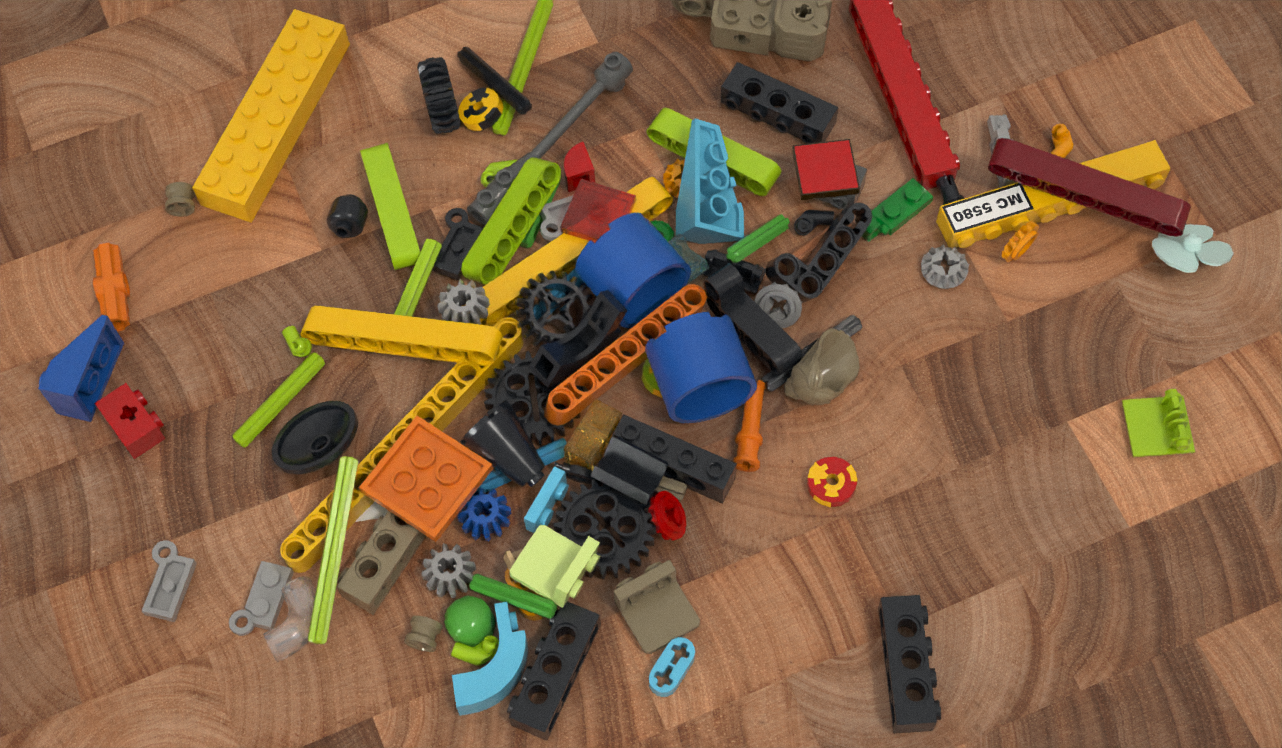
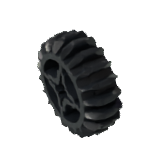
(438, 95)
(547, 302)

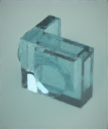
(696, 262)

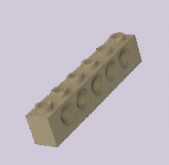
(370, 592)

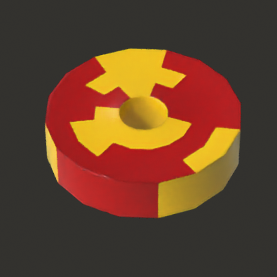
(829, 494)

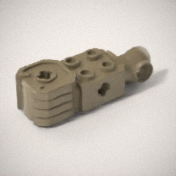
(758, 26)

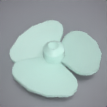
(1186, 250)

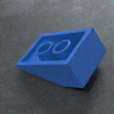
(82, 371)

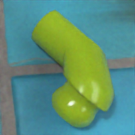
(491, 171)
(298, 345)
(478, 654)

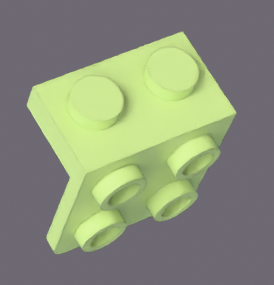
(554, 565)

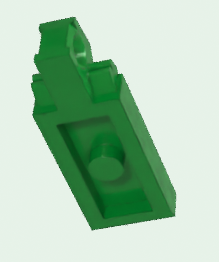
(898, 209)

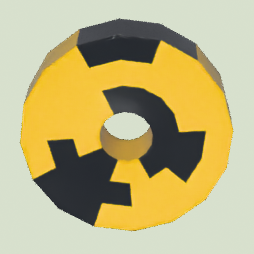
(480, 109)

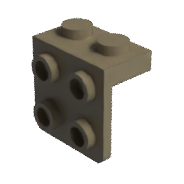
(655, 607)

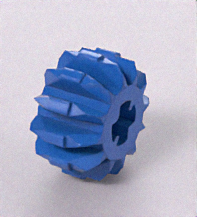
(480, 524)

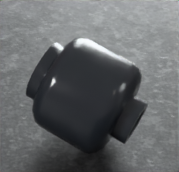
(347, 216)

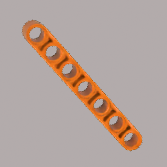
(615, 361)

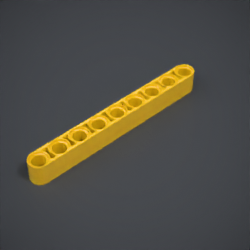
(562, 255)

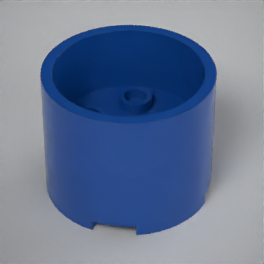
(633, 266)
(700, 368)

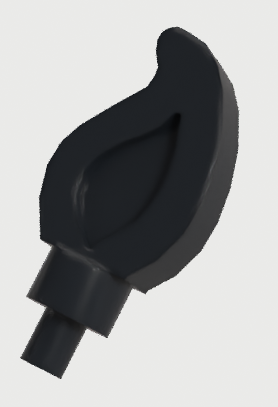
(577, 473)

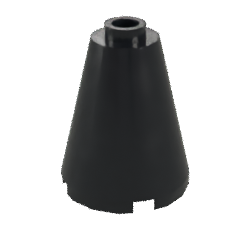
(506, 445)

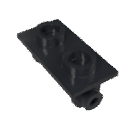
(751, 273)

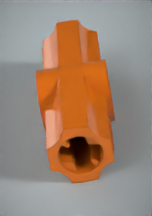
(111, 285)

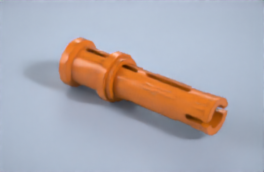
(749, 437)

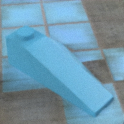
(706, 197)

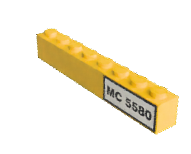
(1016, 204)

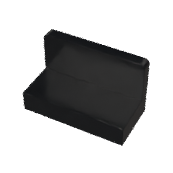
(630, 469)

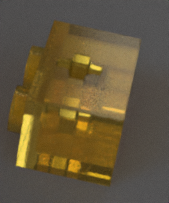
(592, 435)

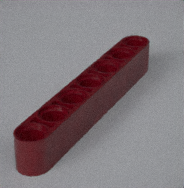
(1089, 187)

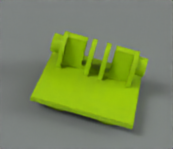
(1158, 425)

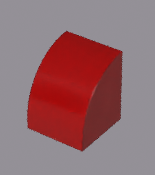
(578, 166)

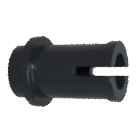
(948, 189)

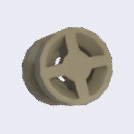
(179, 199)
(423, 633)

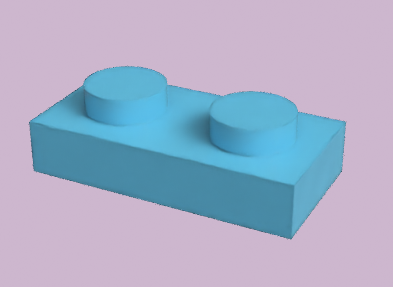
(541, 509)

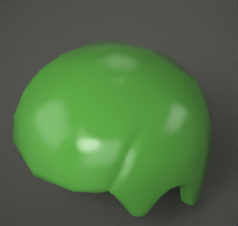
(469, 620)

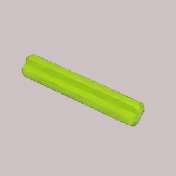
(418, 278)

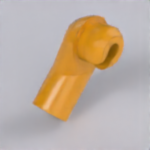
(1062, 140)

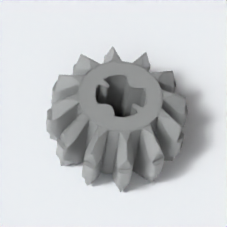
(468, 294)
(443, 580)

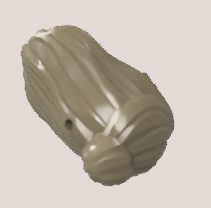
(824, 369)

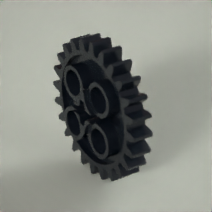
(521, 399)
(625, 512)

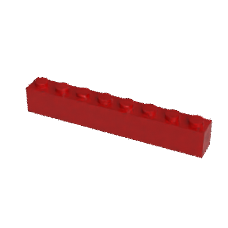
(904, 91)

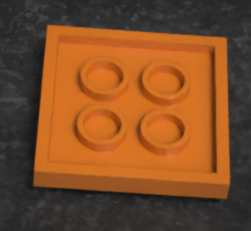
(426, 478)

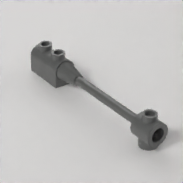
(608, 77)

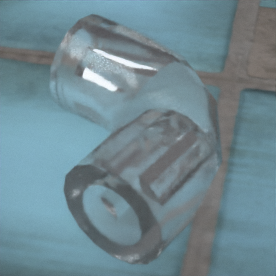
(294, 631)

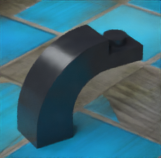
(596, 332)

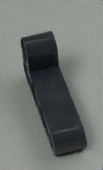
(825, 249)
(753, 325)

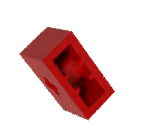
(120, 408)

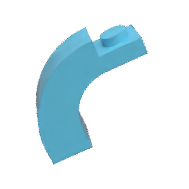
(496, 680)

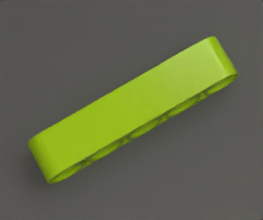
(747, 167)
(391, 206)
(511, 220)

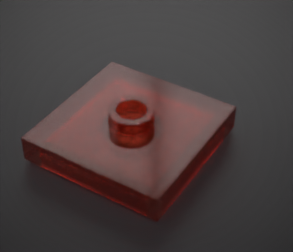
(594, 209)

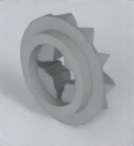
(936, 274)
(779, 292)

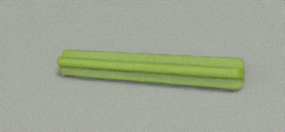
(278, 399)

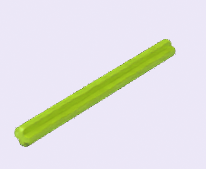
(524, 60)
(332, 550)

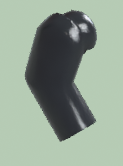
(811, 219)

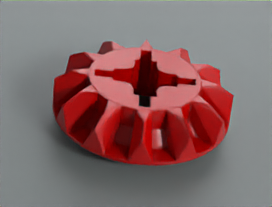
(670, 523)

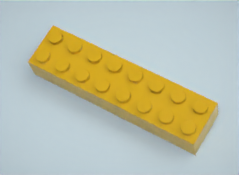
(271, 116)

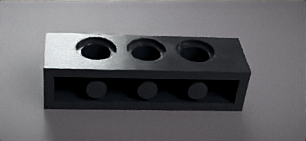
(771, 92)
(687, 463)
(907, 714)
(541, 718)

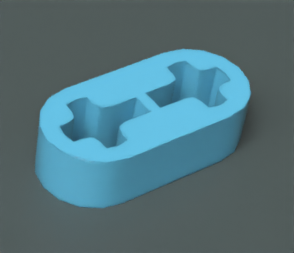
(666, 662)

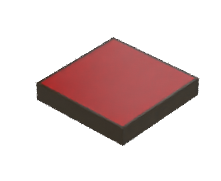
(825, 169)

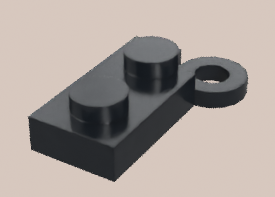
(456, 244)

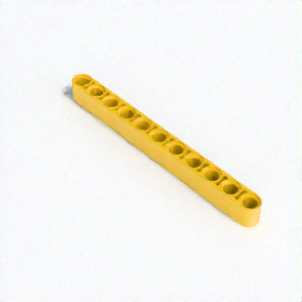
(430, 406)

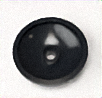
(315, 437)

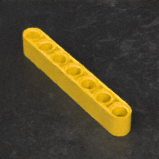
(402, 335)

